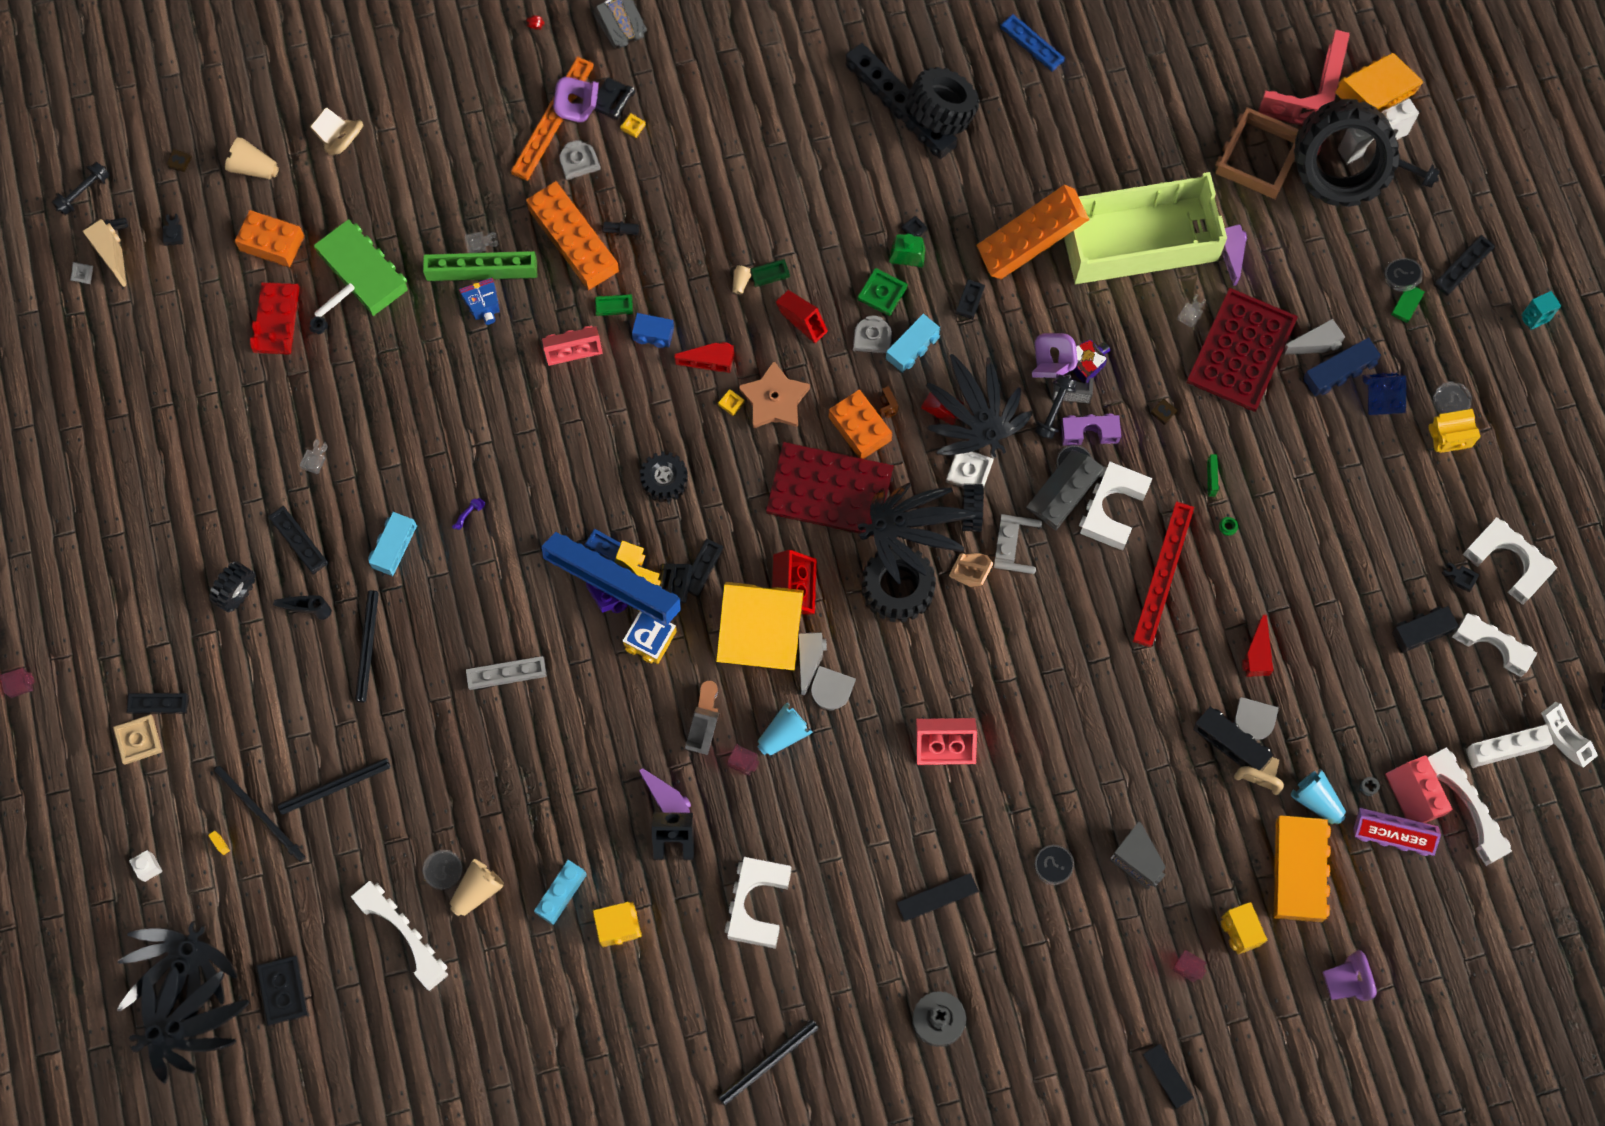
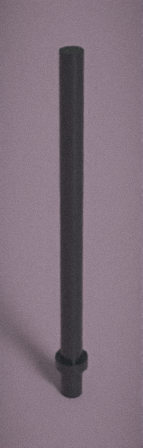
(293, 849)

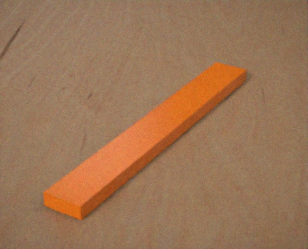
(547, 126)

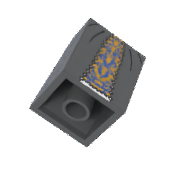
(620, 21)
(1139, 858)

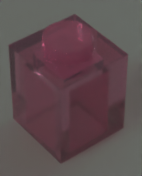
(17, 682)
(743, 760)
(1190, 966)

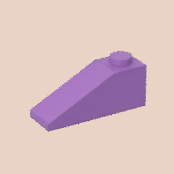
(1234, 251)
(666, 797)

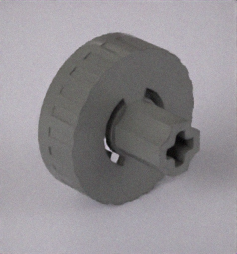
(937, 1004)

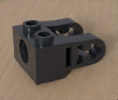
(673, 828)

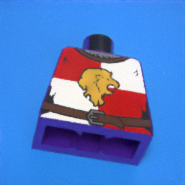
(1090, 360)

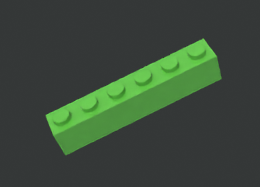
(480, 266)

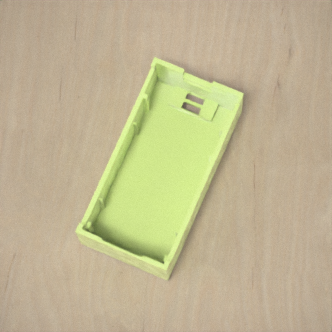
(1146, 230)

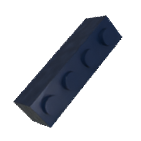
(1341, 367)

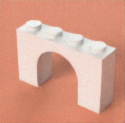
(1356, 141)
(1115, 480)
(1536, 566)
(754, 874)

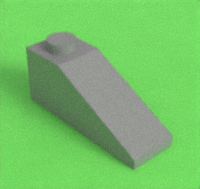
(1318, 340)
(811, 653)

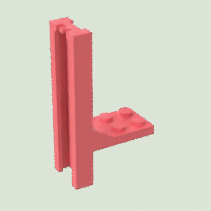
(1289, 107)

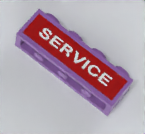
(1397, 832)

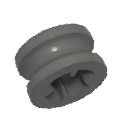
(1365, 790)

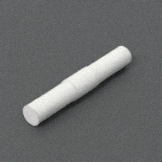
(334, 300)

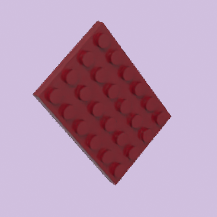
(1242, 349)
(826, 487)

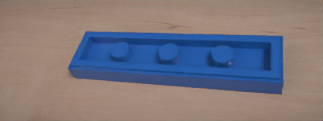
(1032, 42)

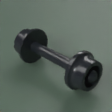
(97, 172)
(1429, 176)
(1045, 428)

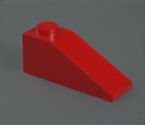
(709, 357)
(1258, 656)

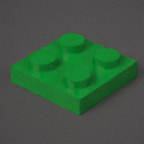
(882, 292)

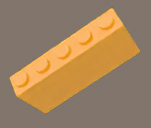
(1380, 83)
(1301, 869)

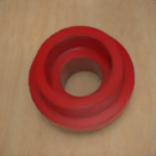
(535, 22)

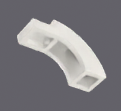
(1566, 737)

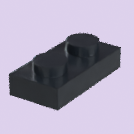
(970, 299)

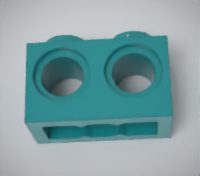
(1540, 310)

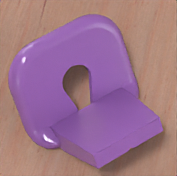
(582, 89)
(1067, 355)
(1343, 980)

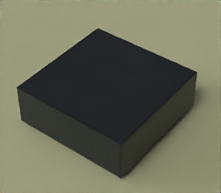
(914, 227)

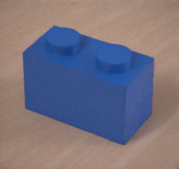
(653, 330)

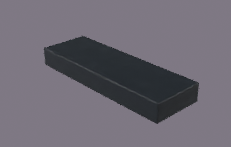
(704, 565)
(157, 703)
(1168, 1076)

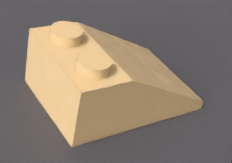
(106, 245)

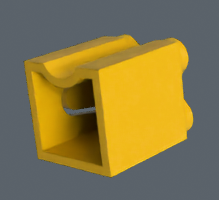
(1454, 431)
(617, 924)

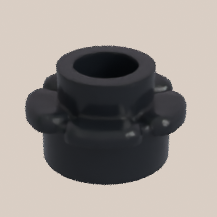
(318, 321)

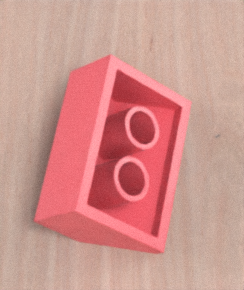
(572, 345)
(946, 741)
(1418, 791)

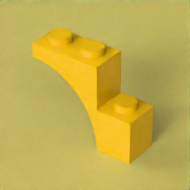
(631, 556)

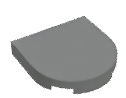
(578, 159)
(872, 335)
(831, 688)
(1255, 718)

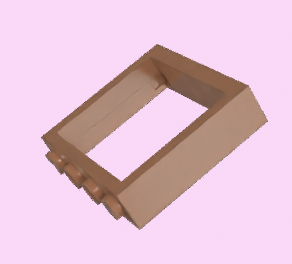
(1270, 125)

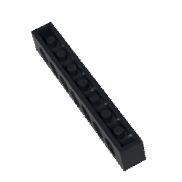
(898, 92)

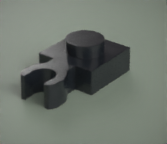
(173, 232)
(1463, 577)

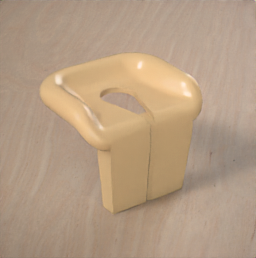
(330, 126)
(1265, 778)

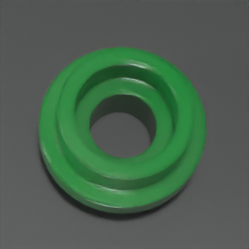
(1228, 521)

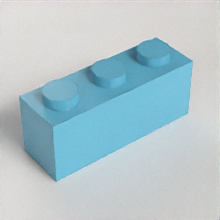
(913, 343)
(392, 543)
(560, 892)

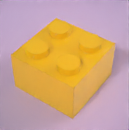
(1243, 928)

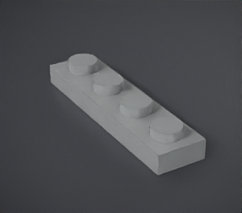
(506, 673)

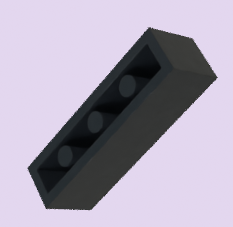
(1232, 740)

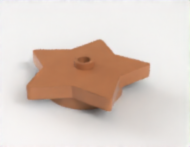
(778, 409)

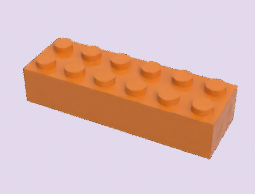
(1032, 232)
(572, 235)

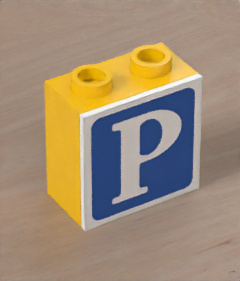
(649, 638)

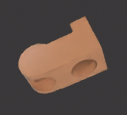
(708, 694)

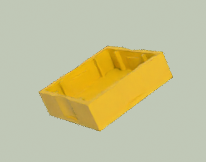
(759, 626)

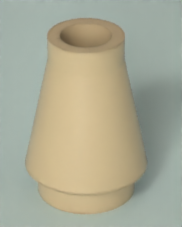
(740, 278)

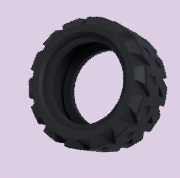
(1358, 187)

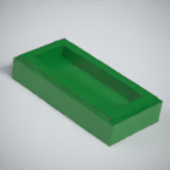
(1407, 304)
(614, 305)
(1212, 475)

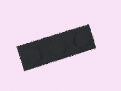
(1424, 628)

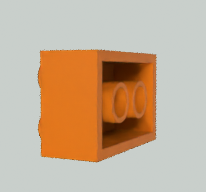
(269, 238)
(860, 424)

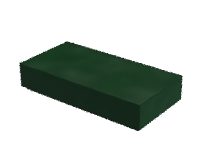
(769, 273)

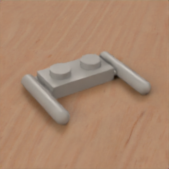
(1008, 540)

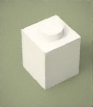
(145, 866)

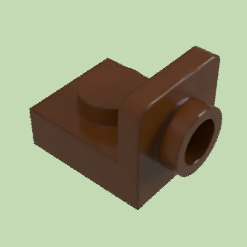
(890, 402)

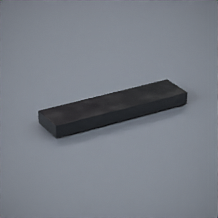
(1464, 265)
(298, 540)
(937, 897)

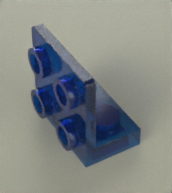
(1386, 393)

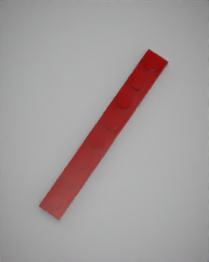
(1163, 574)

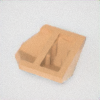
(971, 569)

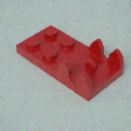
(275, 318)

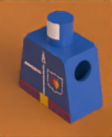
(481, 300)

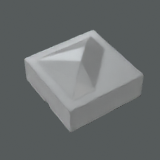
(81, 273)

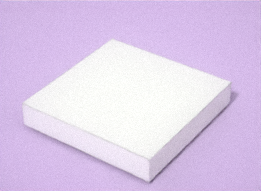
(969, 468)

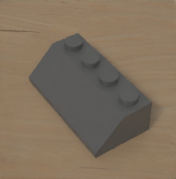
(1065, 488)

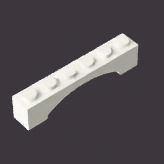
(1490, 840)
(429, 969)

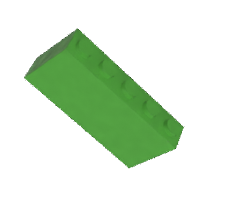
(362, 265)

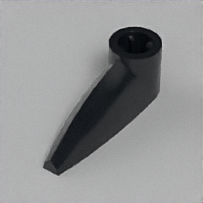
(306, 604)

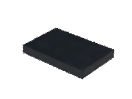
(282, 990)

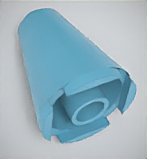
(783, 731)
(1320, 797)

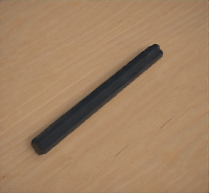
(366, 646)
(334, 786)
(769, 1061)

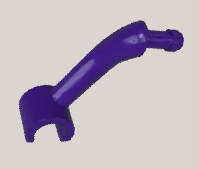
(478, 504)

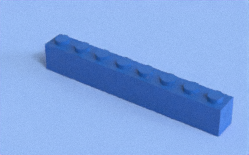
(611, 578)

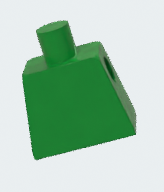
(907, 250)

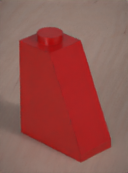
(802, 315)

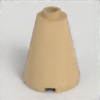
(250, 161)
(475, 888)

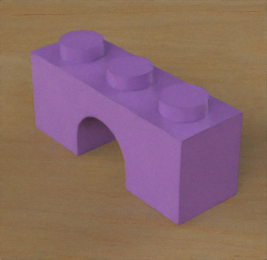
(1105, 426)

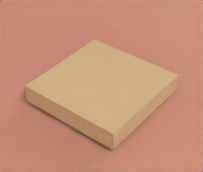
(137, 739)

